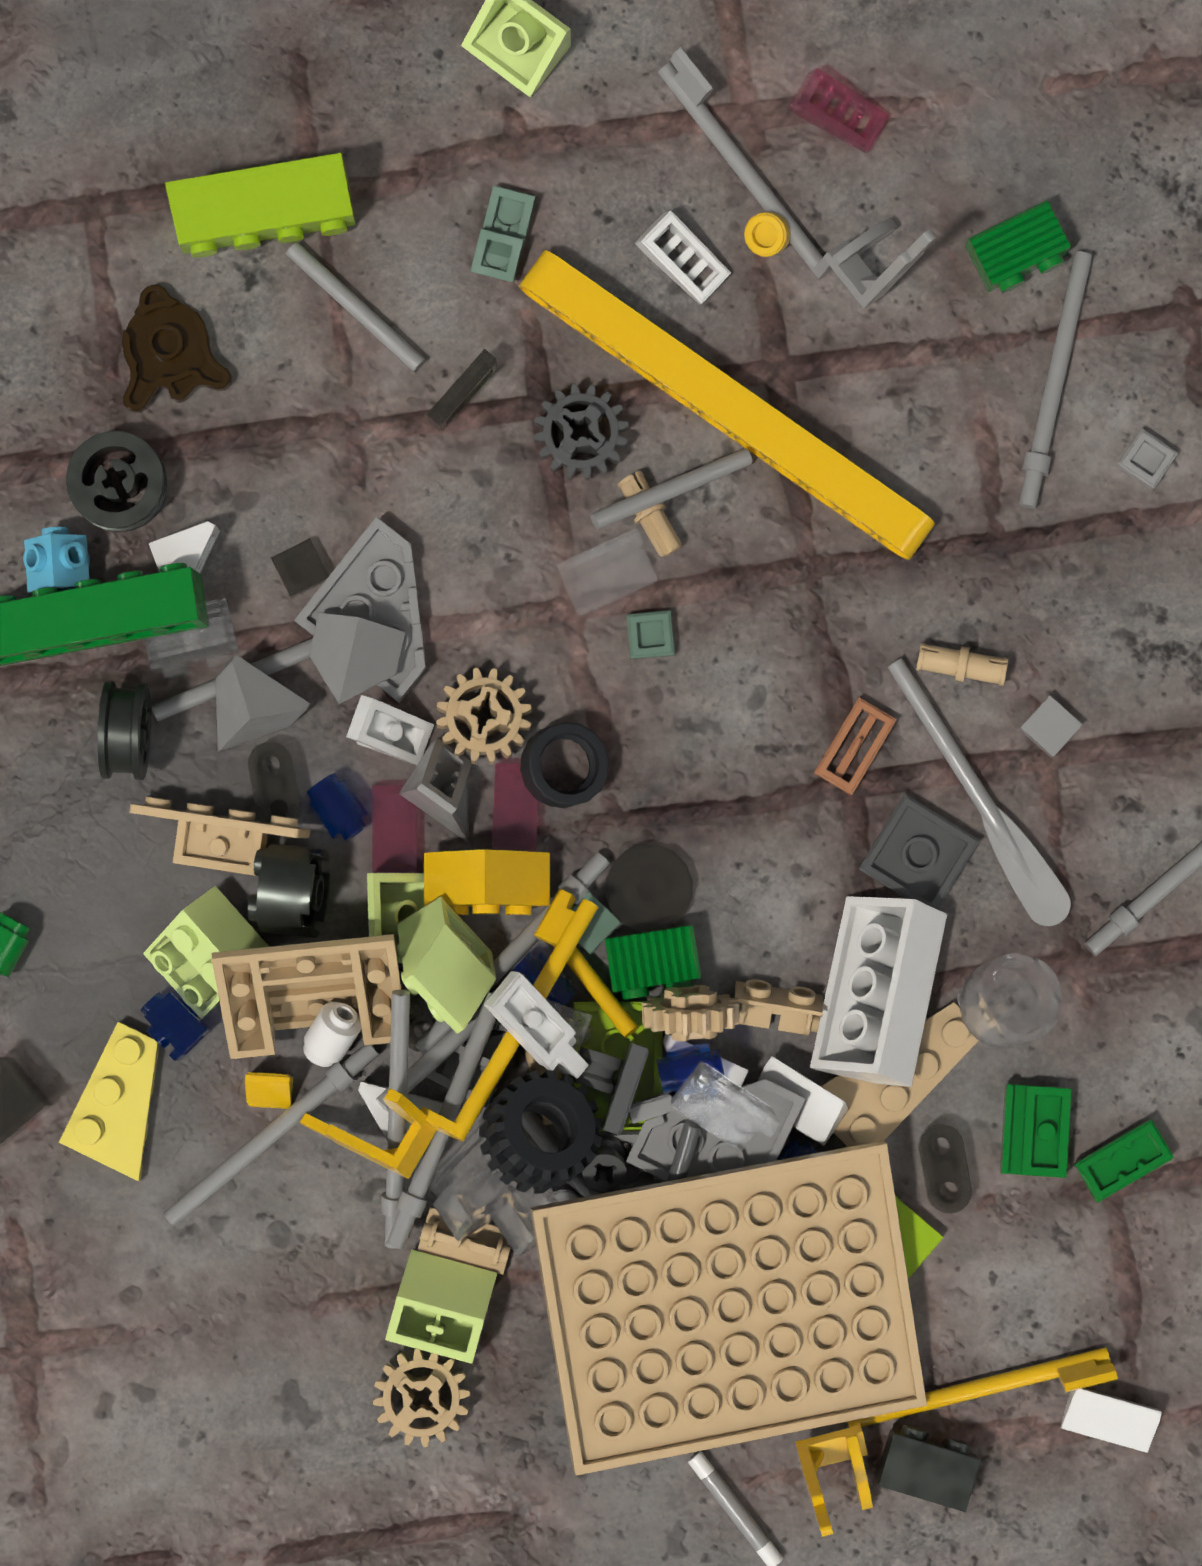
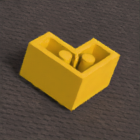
(488, 880)

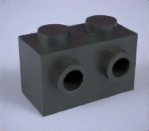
(928, 1468)

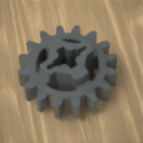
(592, 417)

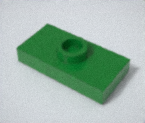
(1123, 1160)

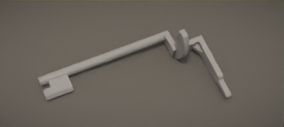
(692, 90)

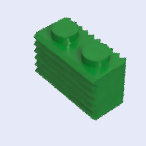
(1018, 248)
(652, 960)

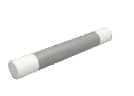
(735, 1509)

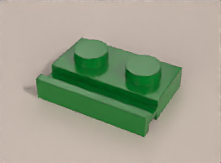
(1035, 1131)

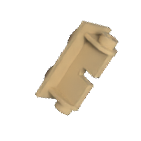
(798, 1007)
(482, 1248)

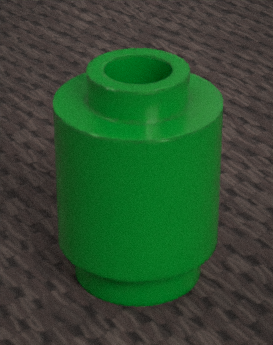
(12, 943)

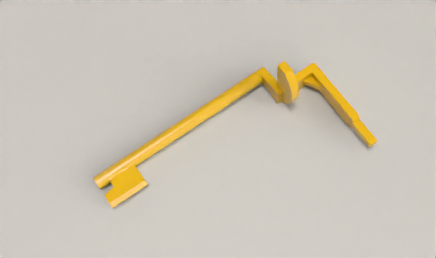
(559, 928)
(849, 1444)

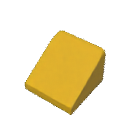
(268, 1090)

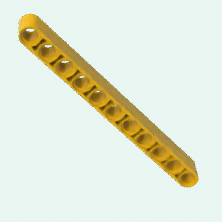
(727, 405)

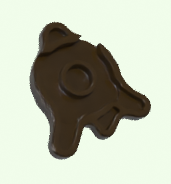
(168, 350)

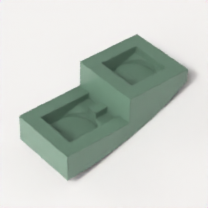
(503, 234)

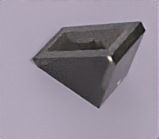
(19, 1100)

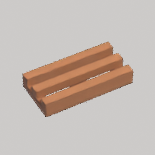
(836, 778)

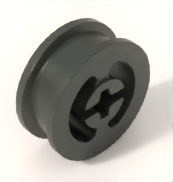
(87, 498)
(124, 730)

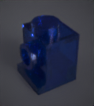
(174, 1024)

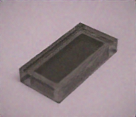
(462, 390)

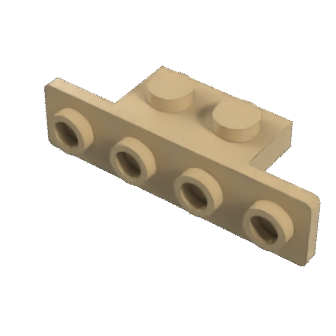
(218, 840)

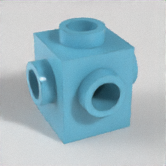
(56, 559)

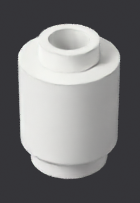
(331, 1034)

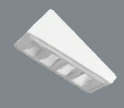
(659, 256)

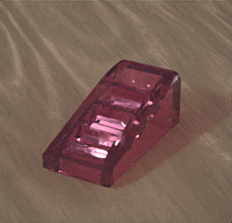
(830, 123)

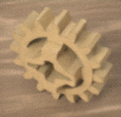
(463, 712)
(690, 1013)
(438, 1411)

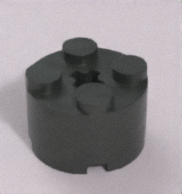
(290, 890)

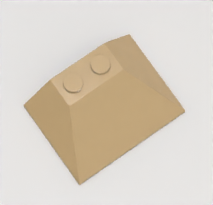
(291, 983)

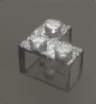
(484, 1198)

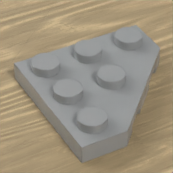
(379, 586)
(660, 1136)

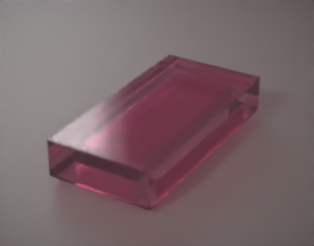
(513, 811)
(393, 831)

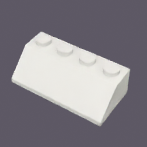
(879, 990)

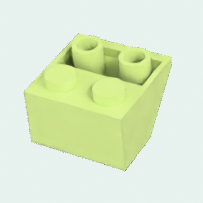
(187, 945)
(445, 963)
(441, 1306)

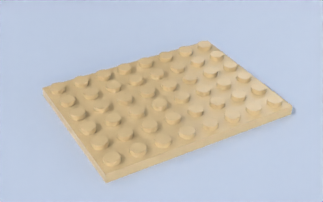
(728, 1307)

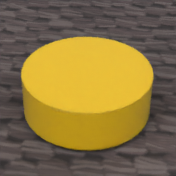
(767, 233)

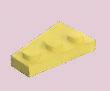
(115, 1105)

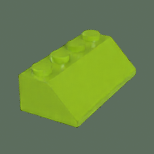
(261, 205)

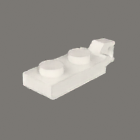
(536, 1025)

